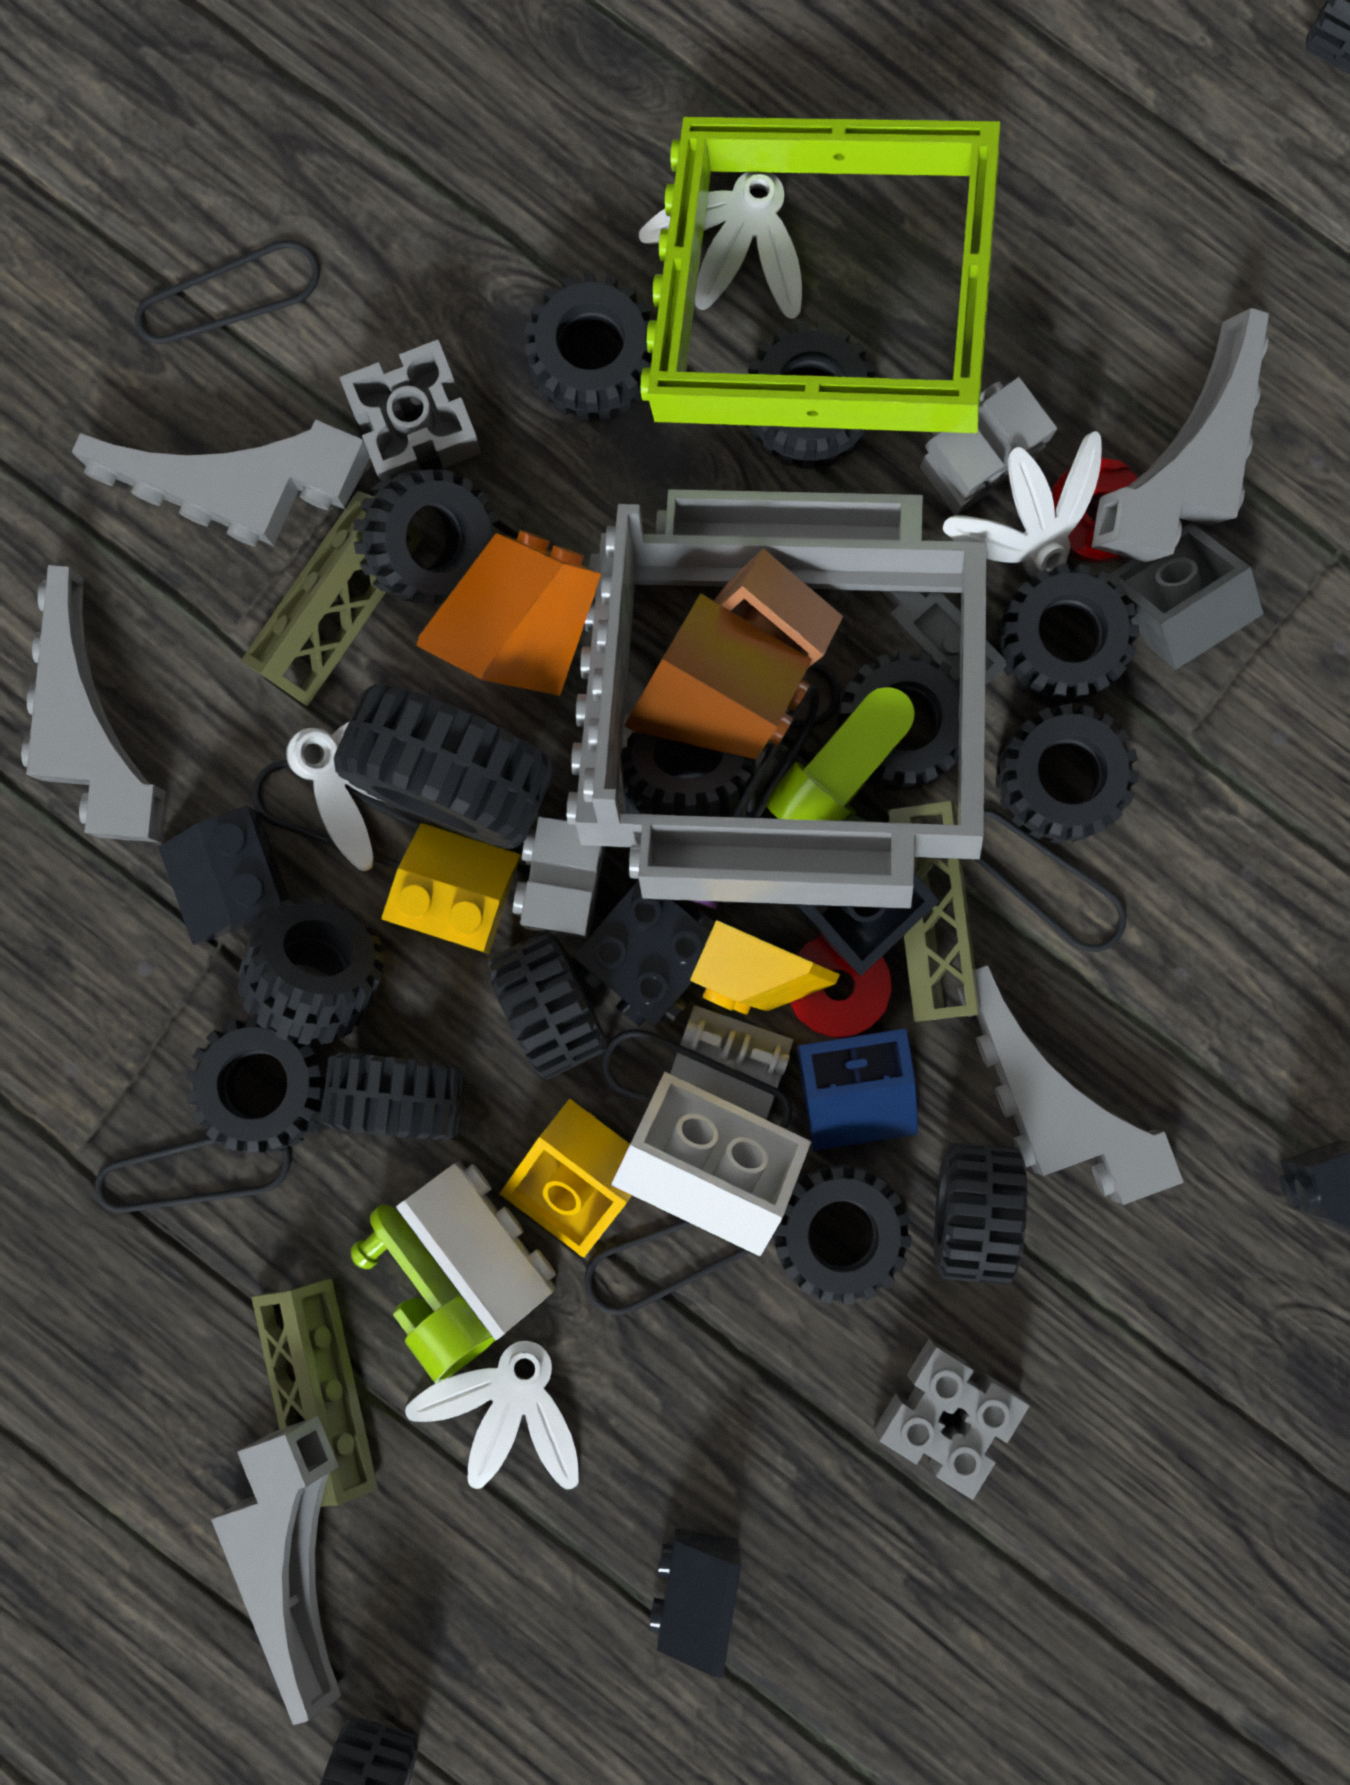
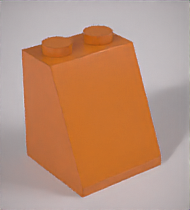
(515, 614)

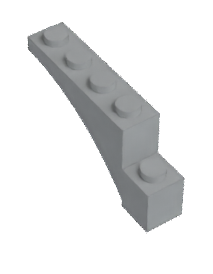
(1204, 465)
(240, 488)
(70, 729)
(1060, 1122)
(273, 1559)

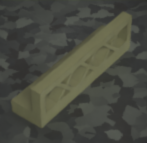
(310, 600)
(920, 940)
(324, 1380)

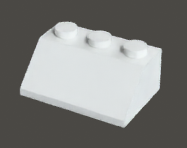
(712, 1164)
(479, 1247)

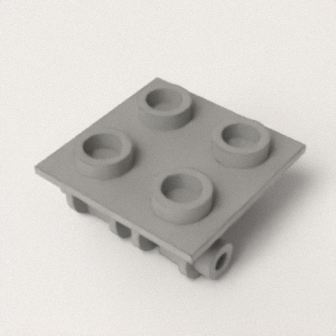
(736, 1046)

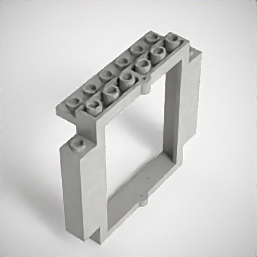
(827, 544)

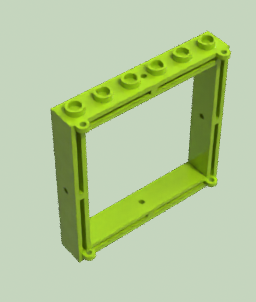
(829, 148)

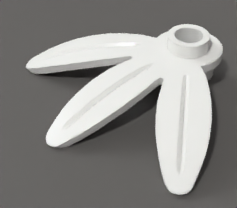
(744, 219)
(1046, 532)
(332, 798)
(499, 1427)

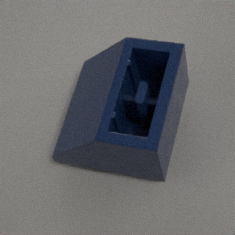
(858, 1089)

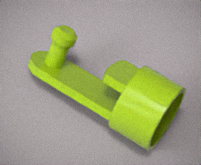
(846, 760)
(438, 1339)

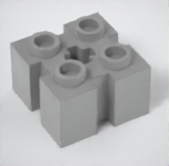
(420, 385)
(972, 464)
(560, 881)
(960, 1451)

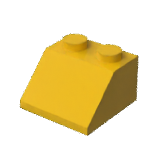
(451, 888)
(753, 973)
(569, 1178)

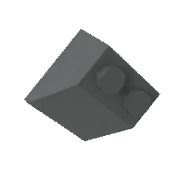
(1189, 597)

